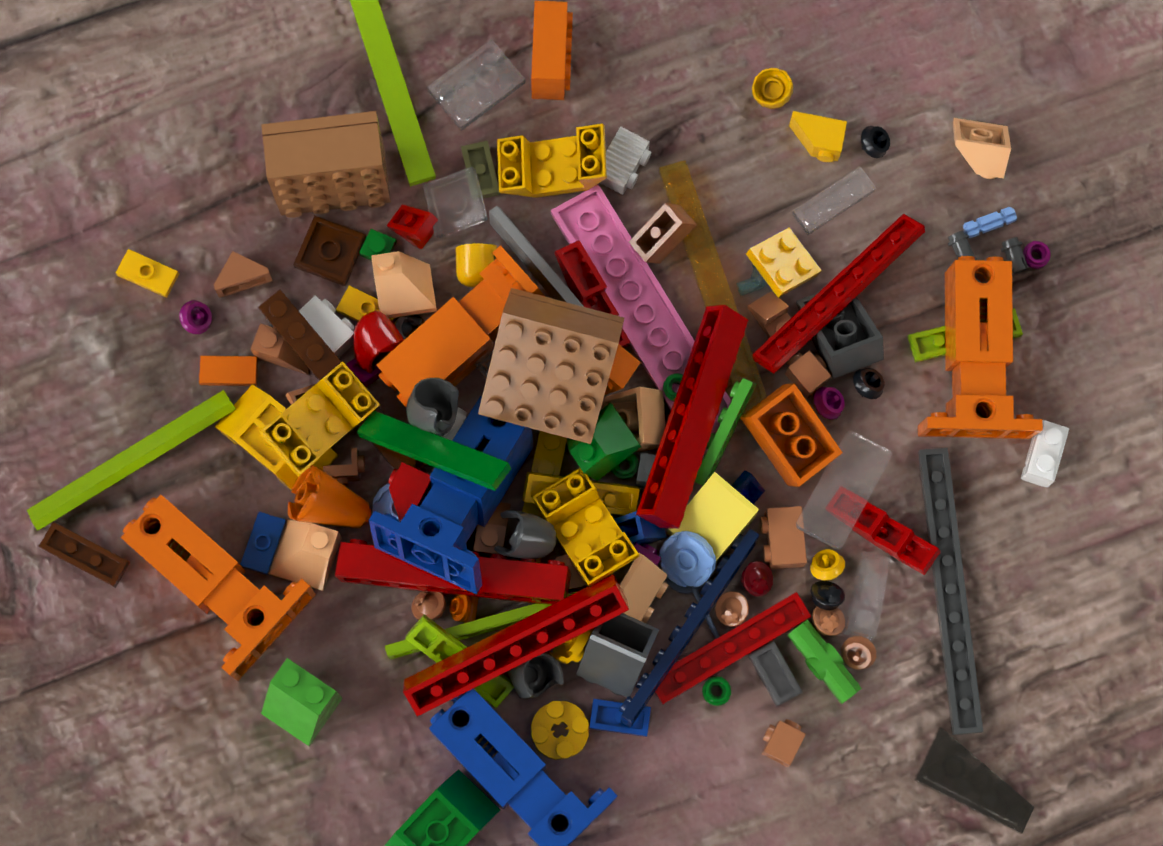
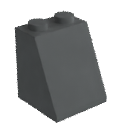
(617, 653)

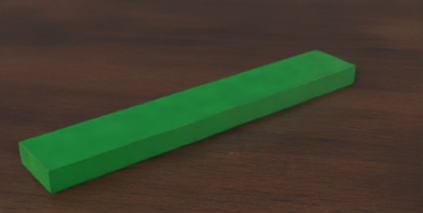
(434, 450)

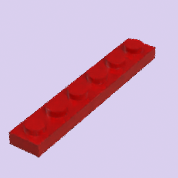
(732, 646)

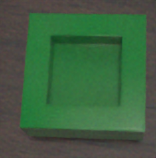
(376, 244)

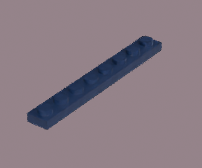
(681, 636)

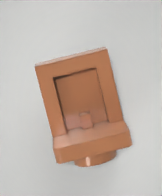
(348, 472)

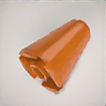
(326, 501)

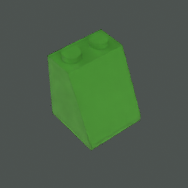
(299, 702)

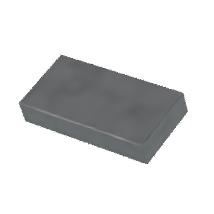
(775, 673)

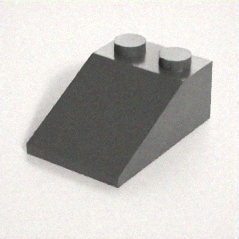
(848, 339)

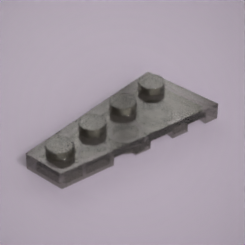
(965, 779)

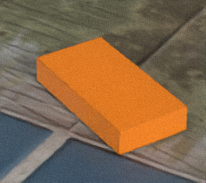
(228, 370)

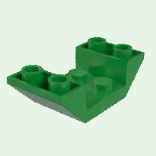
(447, 816)

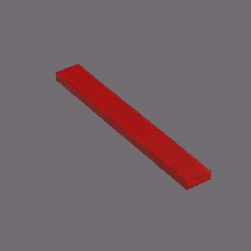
(838, 293)

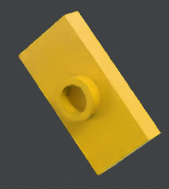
(147, 273)
(357, 304)

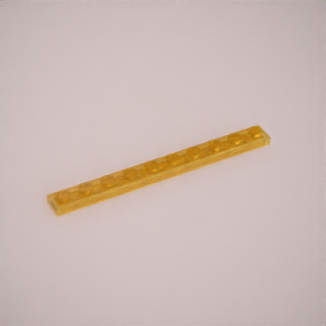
(708, 268)

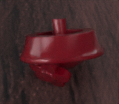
(757, 578)

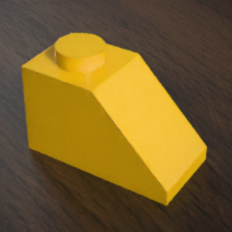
(819, 135)

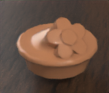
(430, 604)
(732, 608)
(828, 621)
(858, 652)

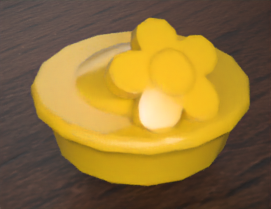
(827, 565)

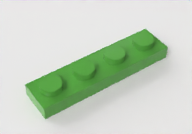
(728, 422)

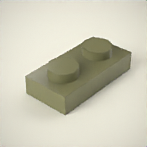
(479, 157)

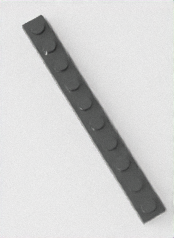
(950, 592)

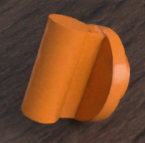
(464, 608)

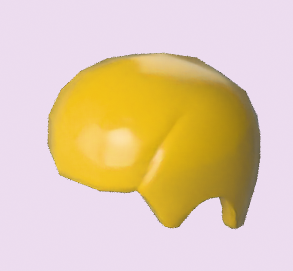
(772, 88)

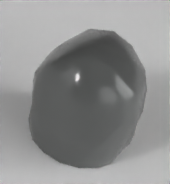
(433, 406)
(532, 537)
(536, 676)

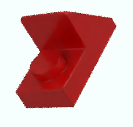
(413, 225)

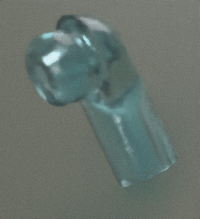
(752, 284)

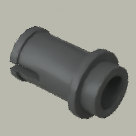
(960, 244)
(1014, 253)

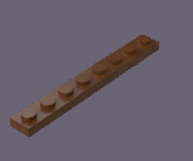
(315, 355)

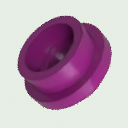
(1042, 249)

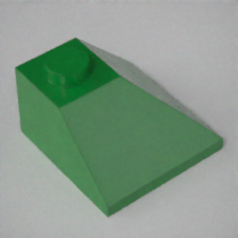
(609, 445)

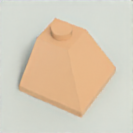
(983, 146)
(403, 285)
(305, 553)

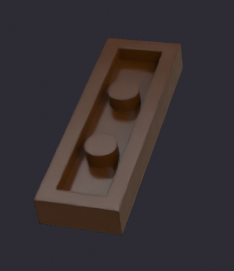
(84, 554)

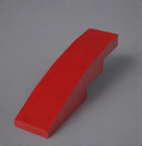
(586, 281)
(895, 539)

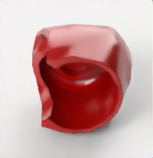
(372, 336)

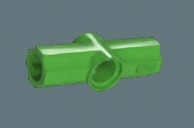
(824, 661)

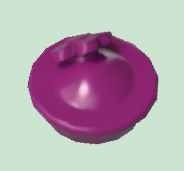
(195, 317)
(829, 402)

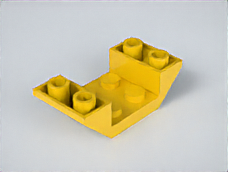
(552, 164)
(319, 418)
(243, 428)
(585, 527)

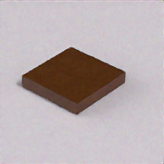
(329, 251)

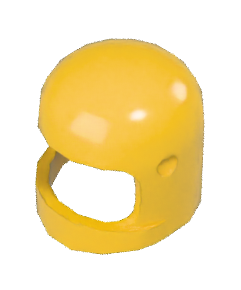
(472, 260)

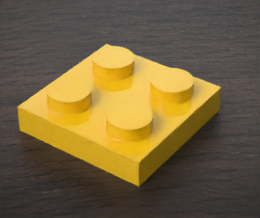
(783, 262)

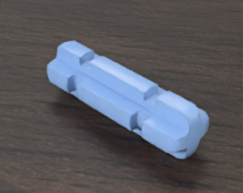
(990, 222)

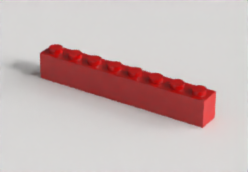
(692, 417)
(500, 577)
(515, 645)

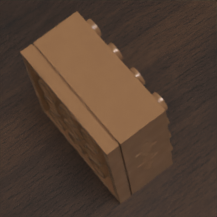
(326, 163)
(550, 365)

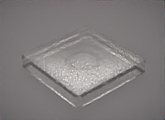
(455, 202)

